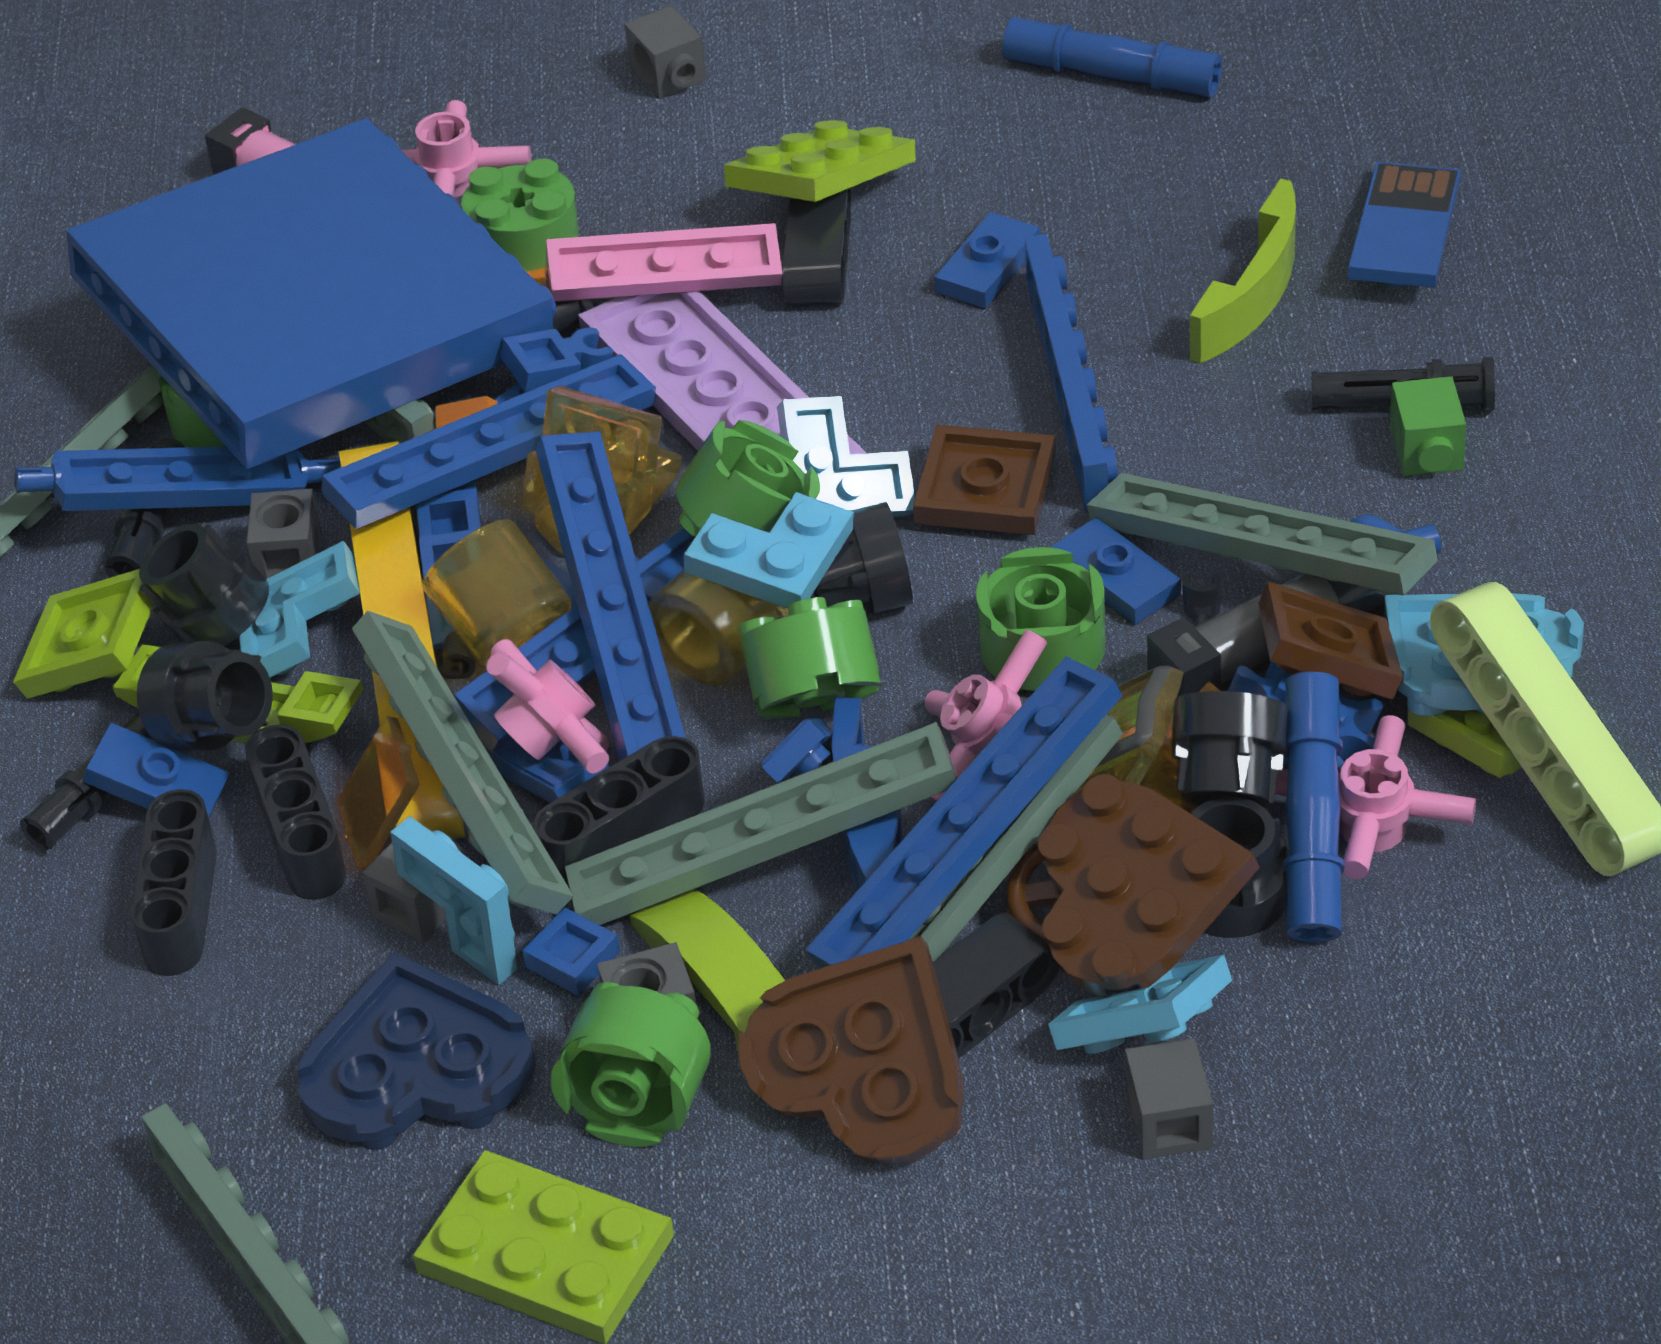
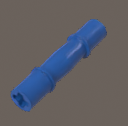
(1112, 57)
(1313, 808)

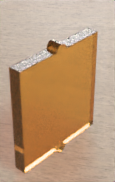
(377, 792)

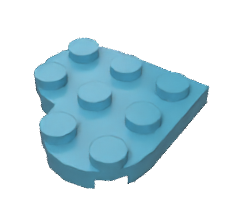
(1428, 673)

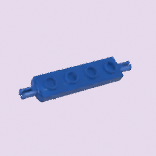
(165, 477)

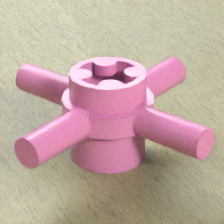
(452, 154)
(982, 707)
(546, 708)
(1381, 797)

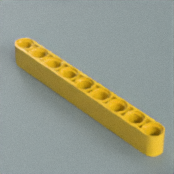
(394, 588)

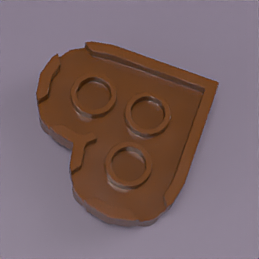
(1133, 883)
(863, 1050)

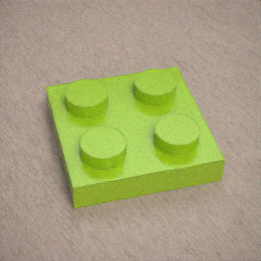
(85, 635)

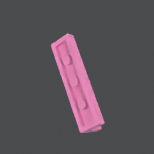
(662, 262)

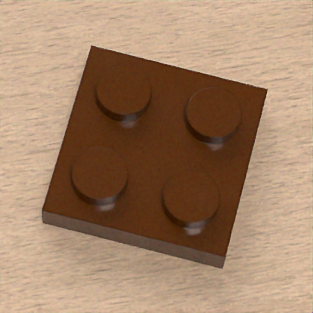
(985, 479)
(1329, 638)

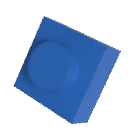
(570, 950)

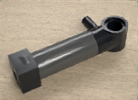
(1237, 636)

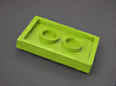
(820, 161)
(544, 1246)

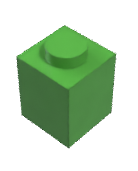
(1427, 426)

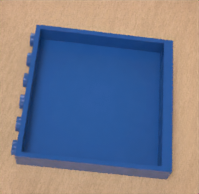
(307, 290)

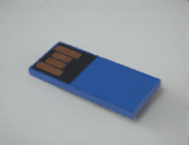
(1404, 225)

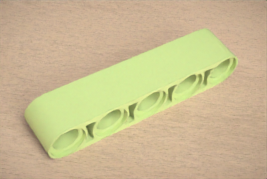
(1549, 727)

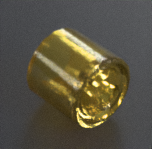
(495, 589)
(700, 626)

